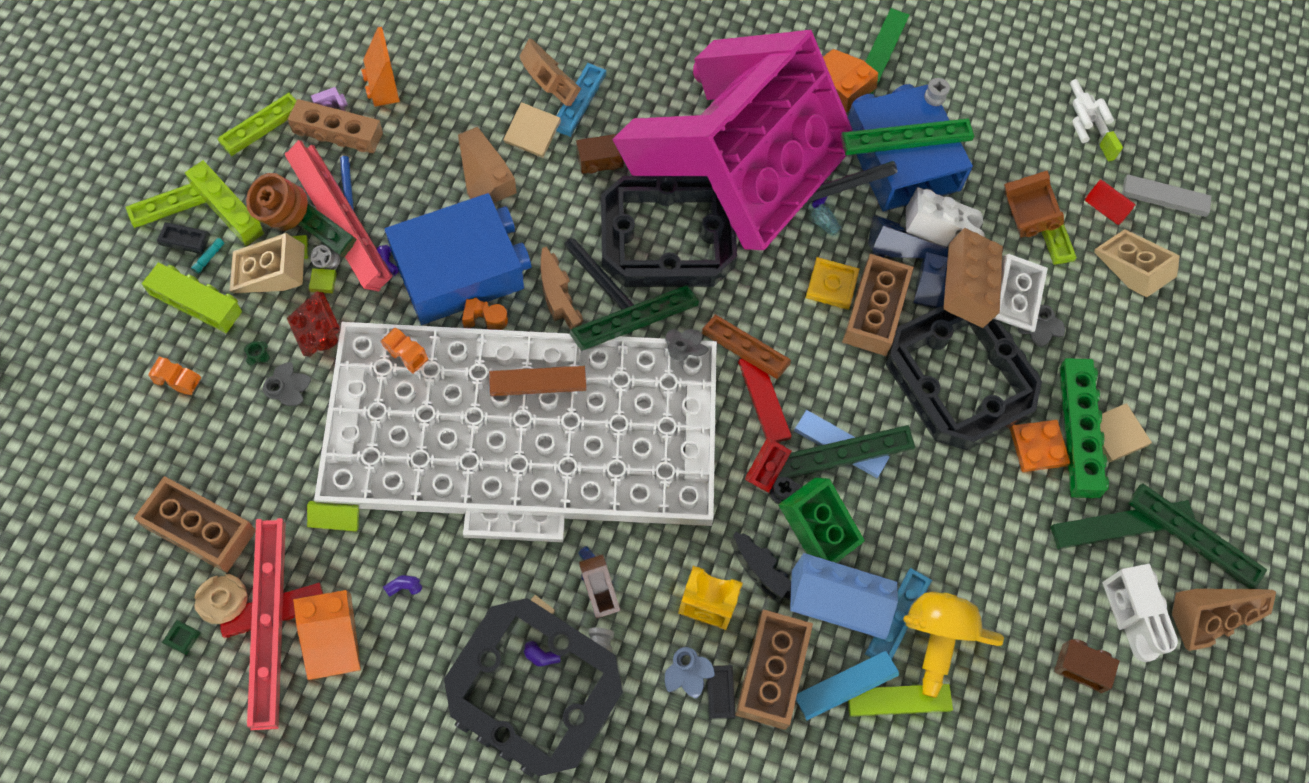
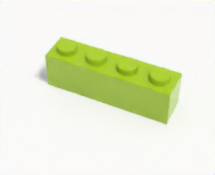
(224, 203)
(192, 297)

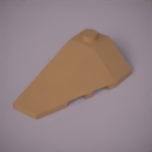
(484, 167)
(1210, 613)

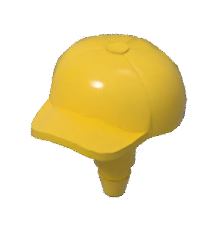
(946, 620)

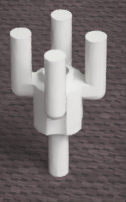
(1088, 112)

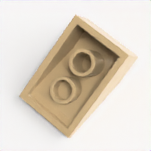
(1139, 262)
(268, 266)

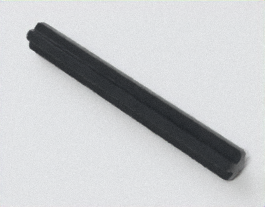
(854, 180)
(597, 274)

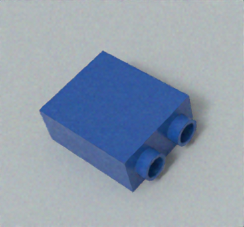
(932, 167)
(457, 257)

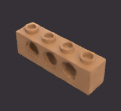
(335, 126)

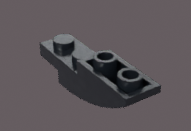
(759, 567)

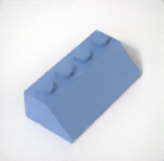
(843, 596)

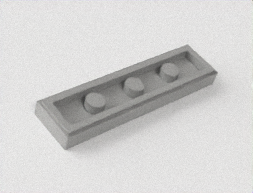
(1166, 195)

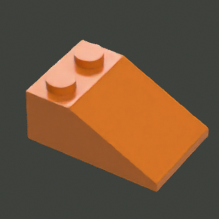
(379, 72)
(850, 76)
(327, 634)

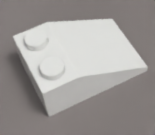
(1021, 292)

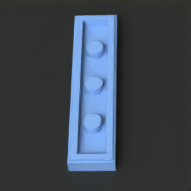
(823, 433)

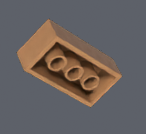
(973, 278)
(878, 305)
(195, 524)
(774, 669)

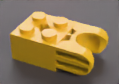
(709, 598)

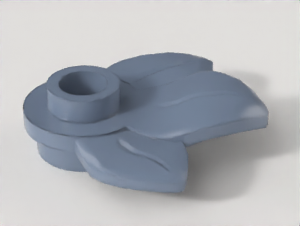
(688, 676)

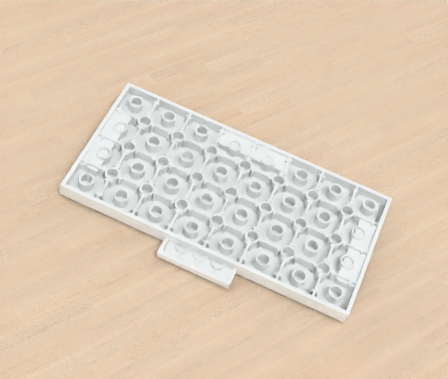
(523, 462)

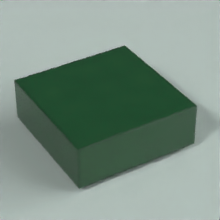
(181, 637)

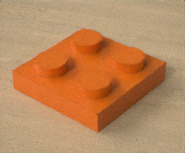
(1039, 445)

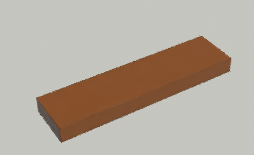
(746, 346)
(537, 380)

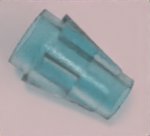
(826, 220)

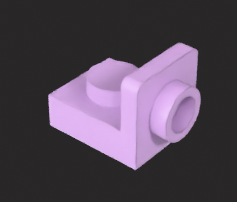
(330, 99)

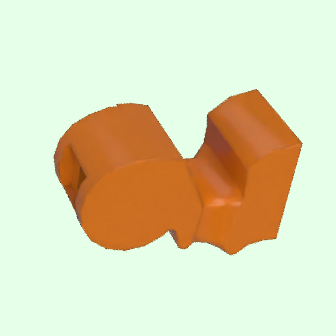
(494, 316)
(410, 351)
(178, 378)

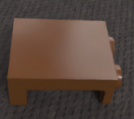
(1033, 204)

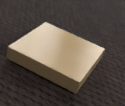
(532, 130)
(1122, 433)

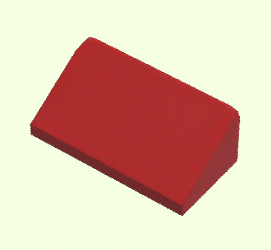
(1110, 202)
(768, 465)

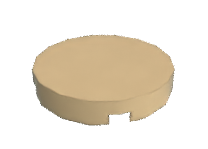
(220, 599)

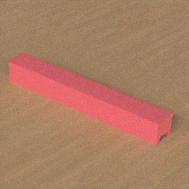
(332, 203)
(266, 625)

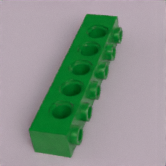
(1081, 483)

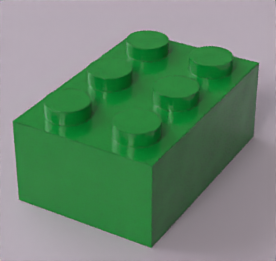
(821, 521)

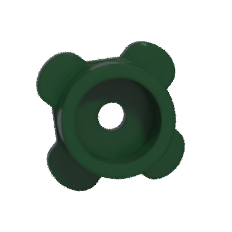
(254, 347)

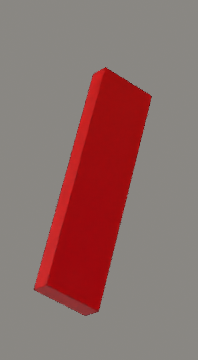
(765, 402)
(243, 621)

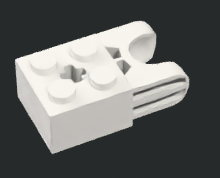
(940, 217)
(1141, 611)

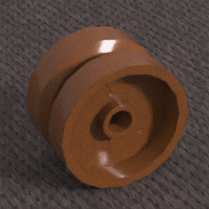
(276, 201)

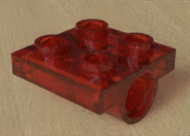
(314, 325)

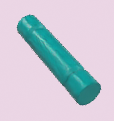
(207, 255)

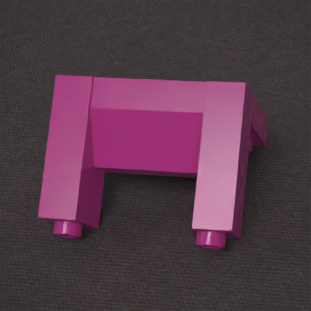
(760, 140)

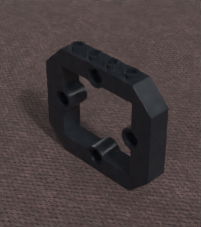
(653, 272)
(930, 408)
(470, 668)

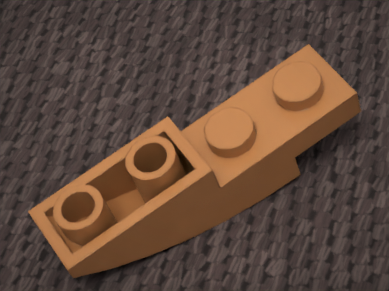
(547, 74)
(556, 290)

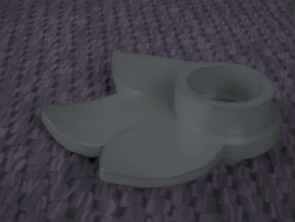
(1045, 327)
(685, 344)
(290, 385)

